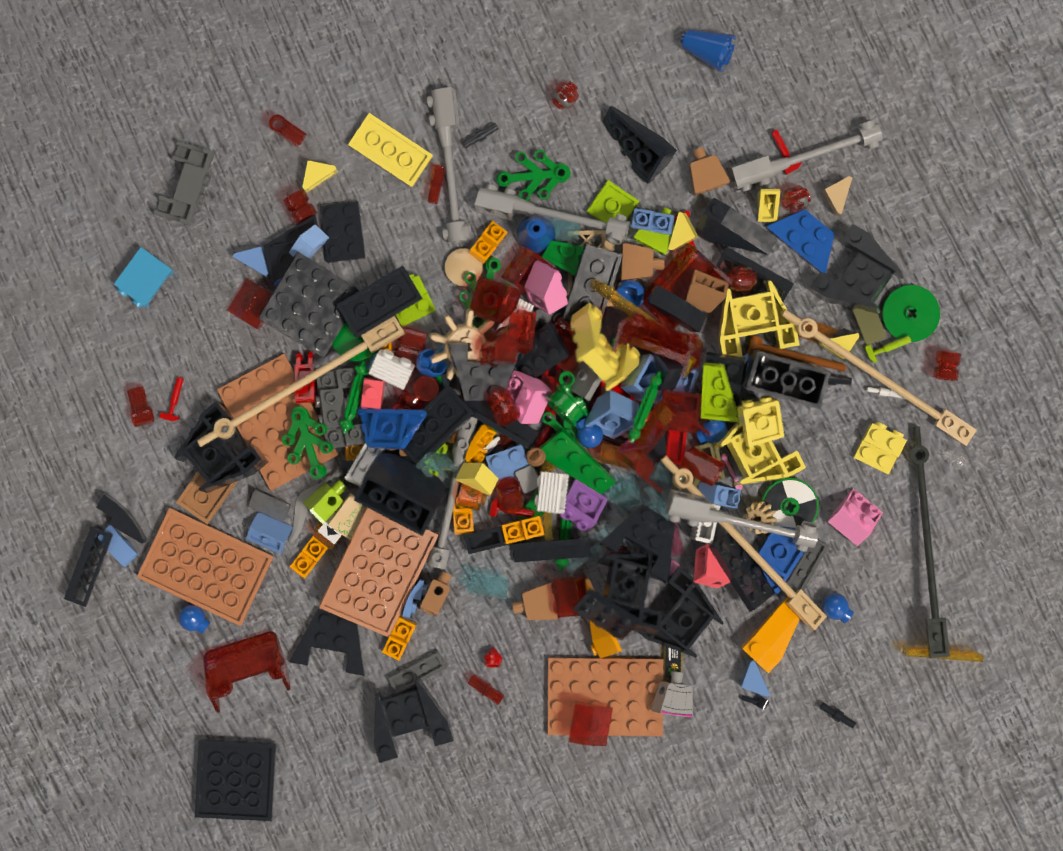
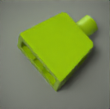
(655, 241)
(325, 500)

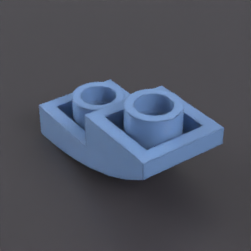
(652, 221)
(119, 547)
(417, 593)

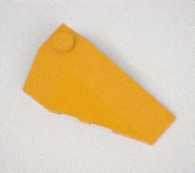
(772, 637)
(603, 642)

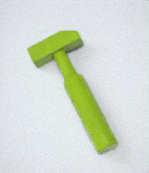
(886, 348)

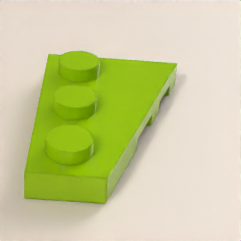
(717, 396)

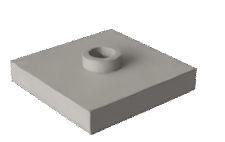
(585, 381)

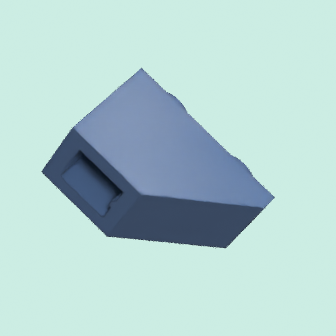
(720, 495)

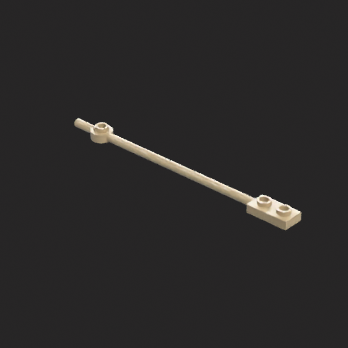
(373, 339)
(945, 420)
(798, 601)

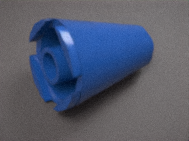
(709, 47)
(533, 240)

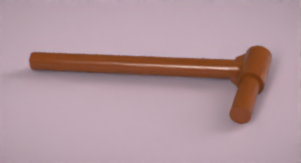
(757, 343)

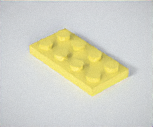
(390, 150)

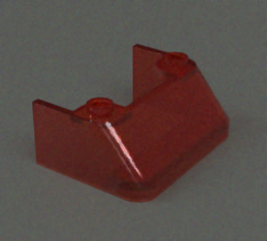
(677, 278)
(660, 340)
(658, 422)
(243, 660)

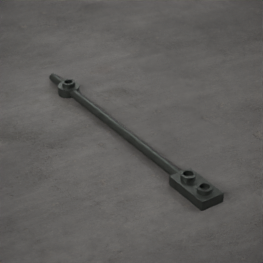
(936, 627)

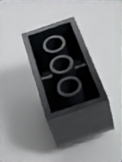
(785, 378)
(400, 492)

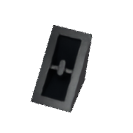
(670, 371)

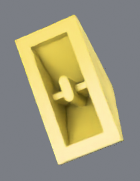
(316, 174)
(768, 205)
(682, 233)
(844, 341)
(477, 477)

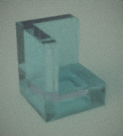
(567, 231)
(662, 474)
(624, 493)

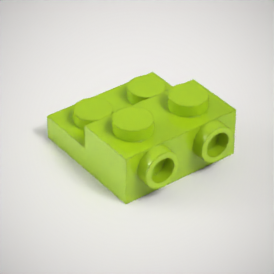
(420, 308)

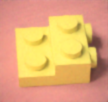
(760, 420)
(880, 447)

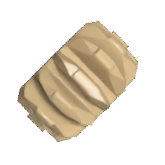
(762, 510)

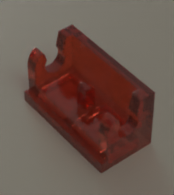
(525, 329)
(702, 466)

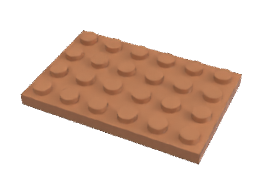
(271, 424)
(205, 566)
(377, 572)
(617, 683)

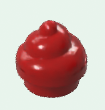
(492, 658)

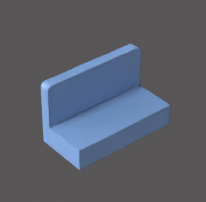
(269, 532)

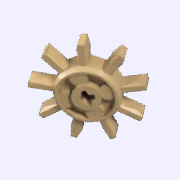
(461, 333)

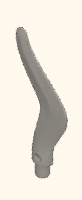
(301, 509)

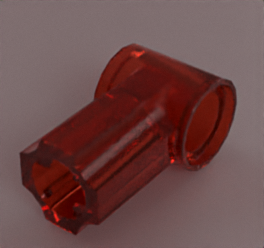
(288, 130)
(141, 412)

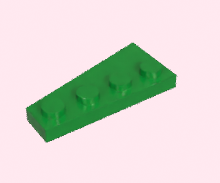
(574, 460)

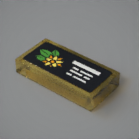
(671, 662)

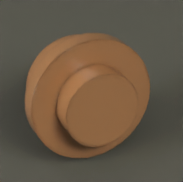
(536, 457)

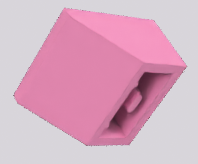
(545, 288)
(528, 396)
(855, 517)

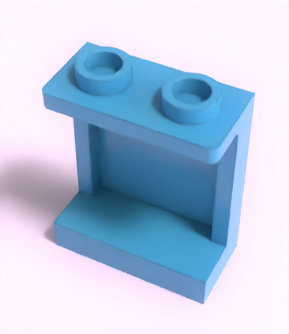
(143, 278)

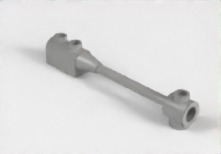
(445, 120)
(762, 169)
(506, 204)
(699, 509)
(439, 556)

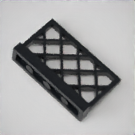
(761, 272)

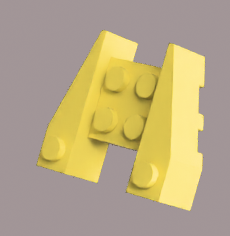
(753, 316)
(597, 351)
(760, 461)

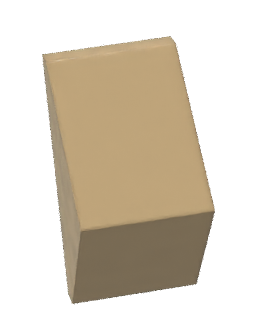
(837, 195)

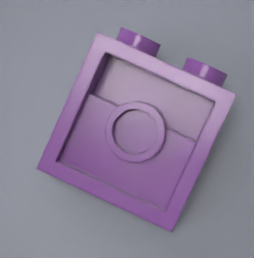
(583, 505)

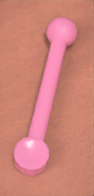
(724, 457)

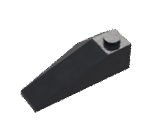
(643, 147)
(730, 228)

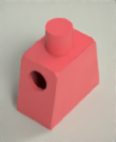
(373, 393)
(708, 570)

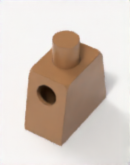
(706, 173)
(638, 262)
(706, 291)
(433, 603)
(537, 603)

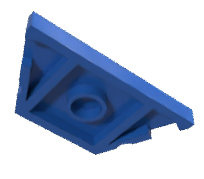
(805, 237)
(390, 427)
(780, 555)

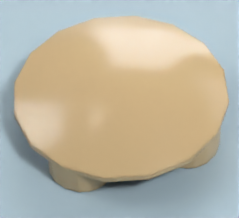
(459, 264)

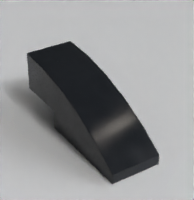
(677, 309)
(121, 518)
(485, 540)

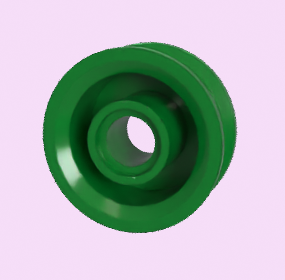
(566, 405)

